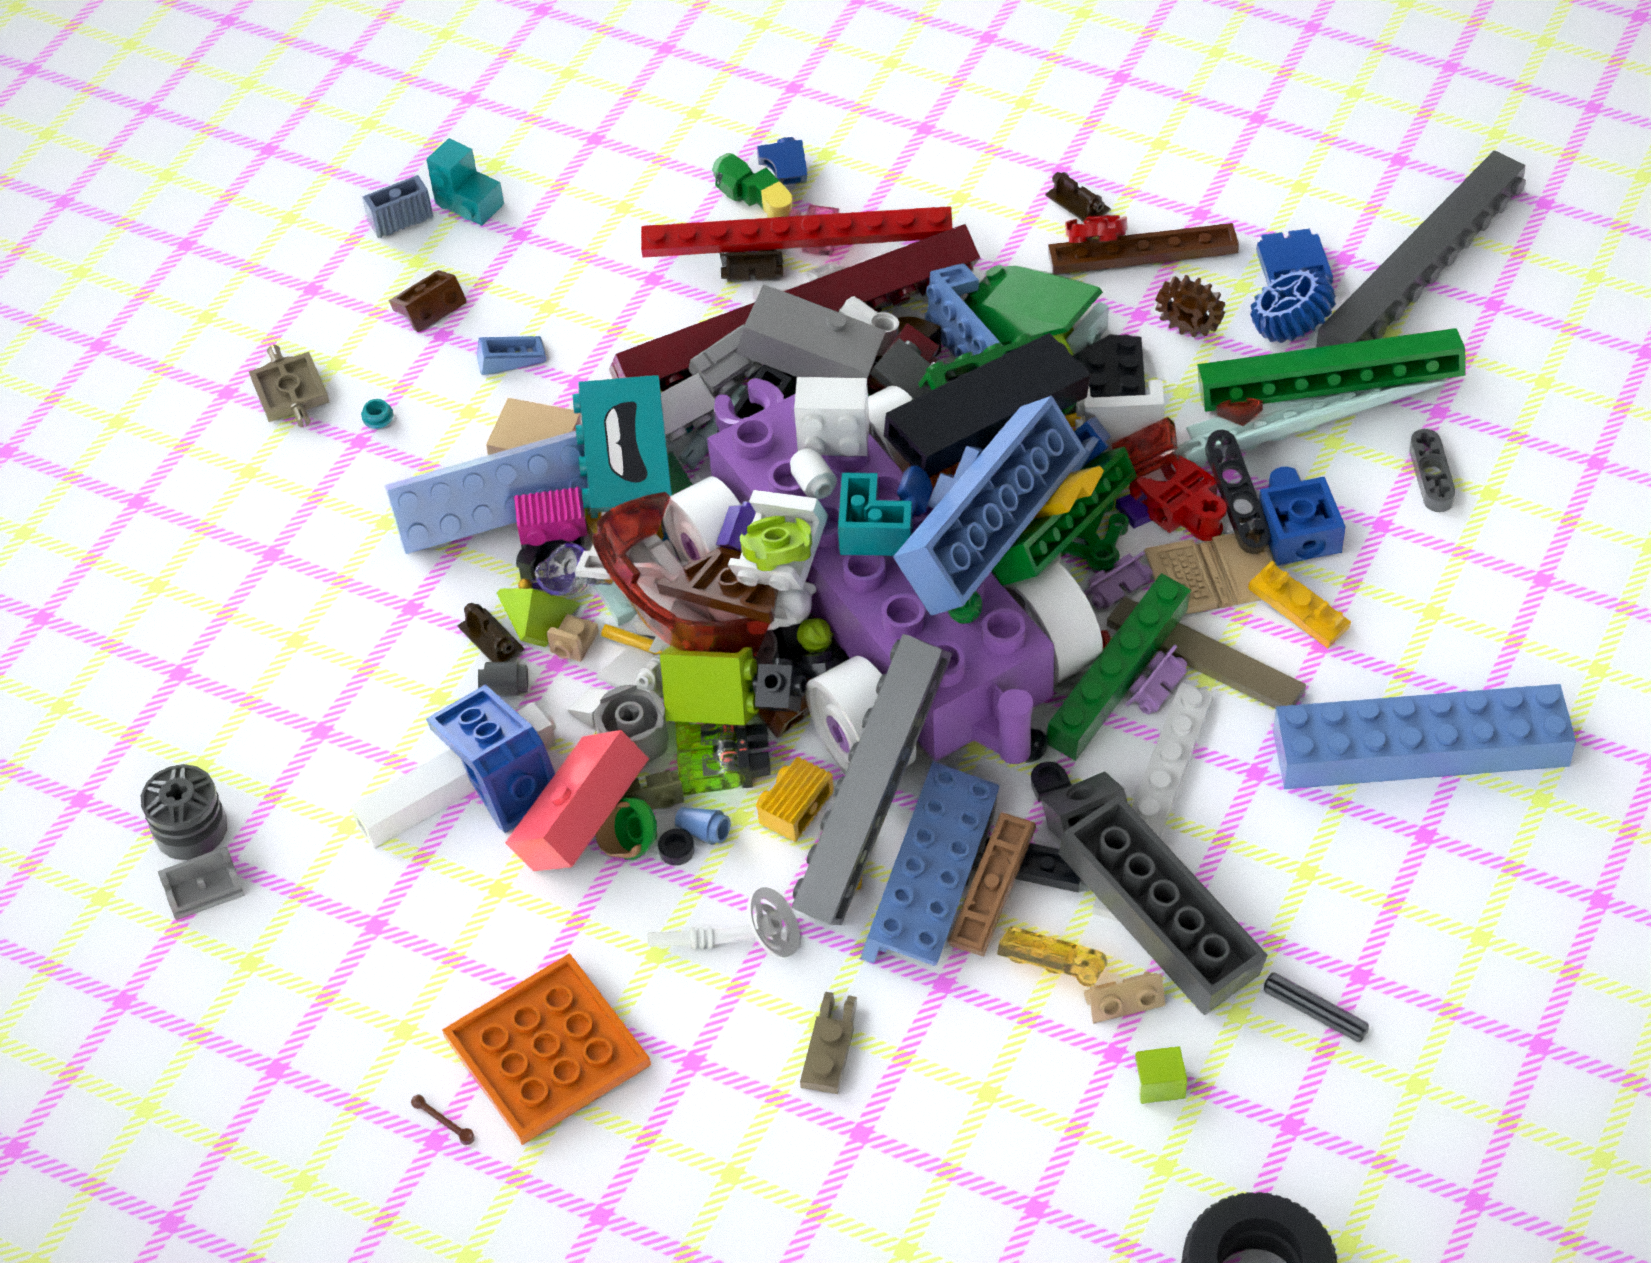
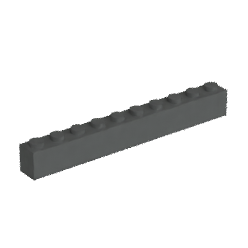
(1425, 252)

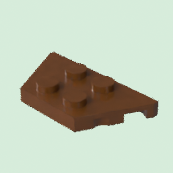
(715, 586)

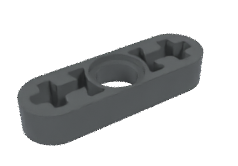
(1426, 481)

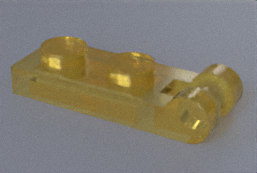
(1053, 955)

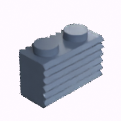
(397, 206)

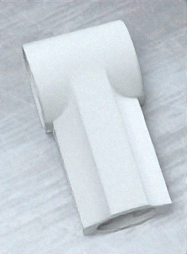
(859, 310)

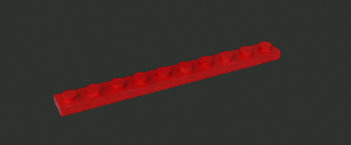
(794, 231)

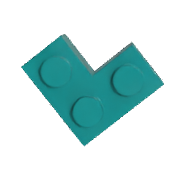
(459, 184)
(868, 523)

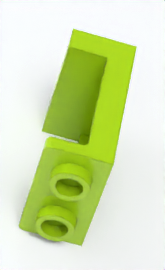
(708, 686)

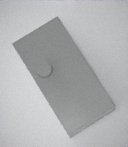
(808, 338)

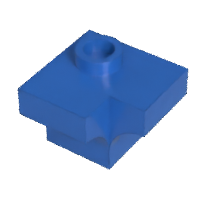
(785, 159)

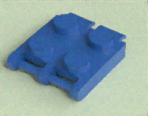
(1297, 251)

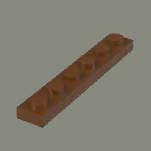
(1144, 249)

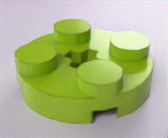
(776, 542)

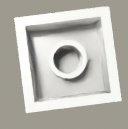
(832, 415)

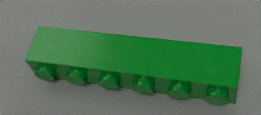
(1118, 667)

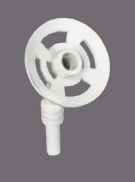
(760, 928)

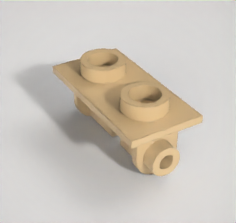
(1126, 998)

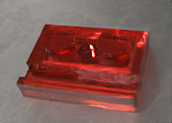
(1151, 447)

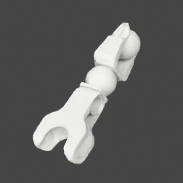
(791, 605)

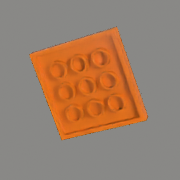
(546, 1048)

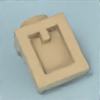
(572, 637)

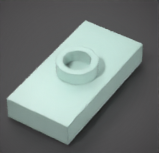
(1090, 328)

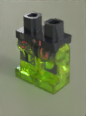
(720, 756)

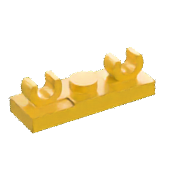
(1299, 604)

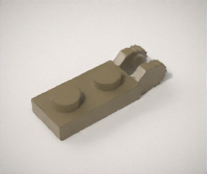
(829, 1047)

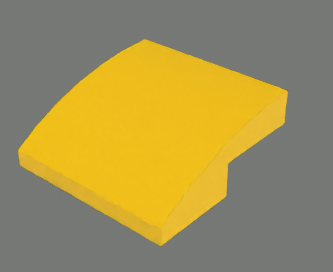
(1075, 486)

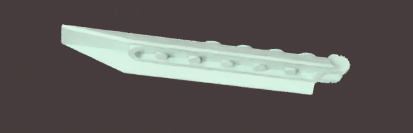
(1290, 416)

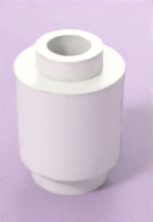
(812, 473)

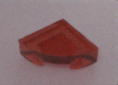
(1240, 412)

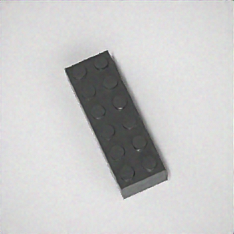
(1162, 904)

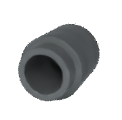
(504, 678)

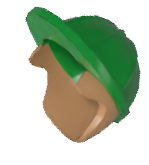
(628, 830)

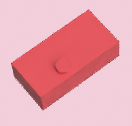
(577, 801)

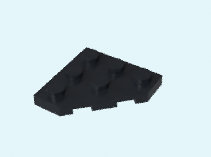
(1114, 366)

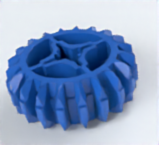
(1293, 305)

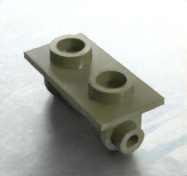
(662, 792)

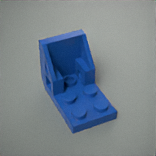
(498, 752)

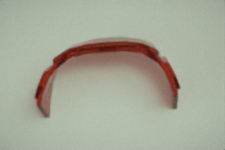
(630, 524)

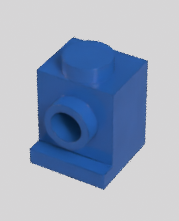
(1093, 428)

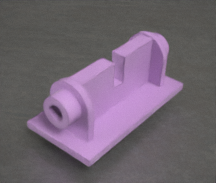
(1127, 571)
(1164, 670)

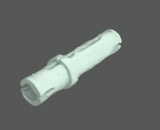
(699, 446)

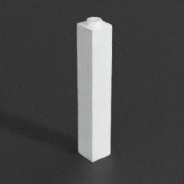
(428, 789)

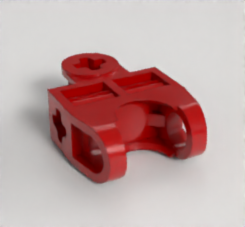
(1183, 500)

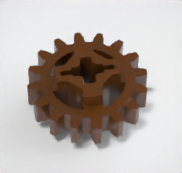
(1190, 306)

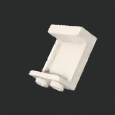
(1123, 414)
(794, 573)

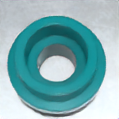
(377, 413)

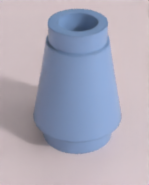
(704, 824)

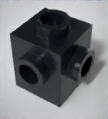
(779, 686)

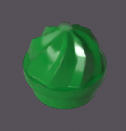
(968, 612)

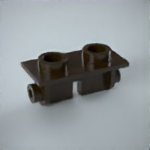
(1076, 199)
(763, 262)
(488, 634)

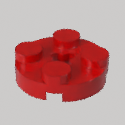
(1104, 226)

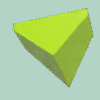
(535, 612)

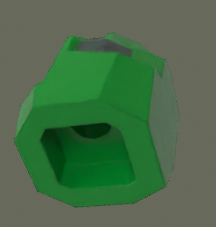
(728, 173)

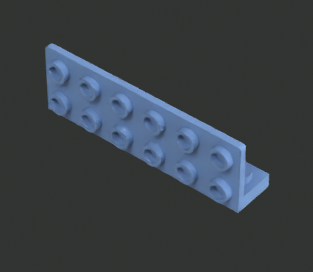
(959, 325)
(932, 866)

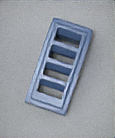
(500, 353)

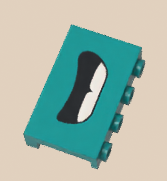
(621, 441)

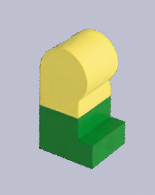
(767, 193)

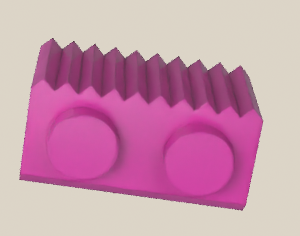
(550, 516)

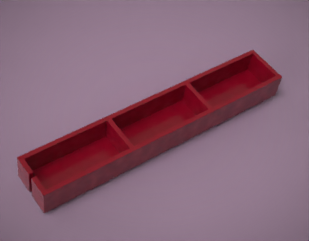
(876, 282)

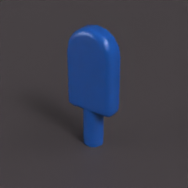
(915, 487)

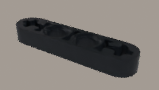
(1234, 492)

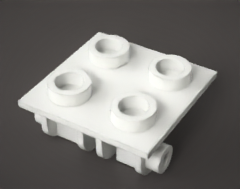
(634, 668)

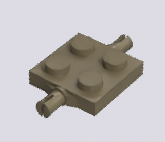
(288, 386)

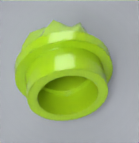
(814, 635)

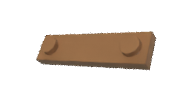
(992, 884)

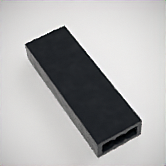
(978, 404)

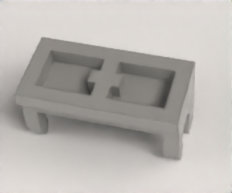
(200, 883)

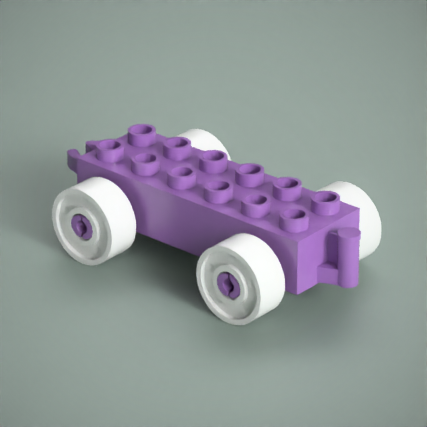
(1000, 662)

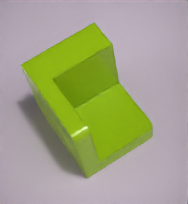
(1161, 1075)

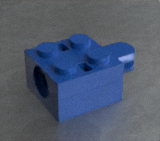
(1301, 517)

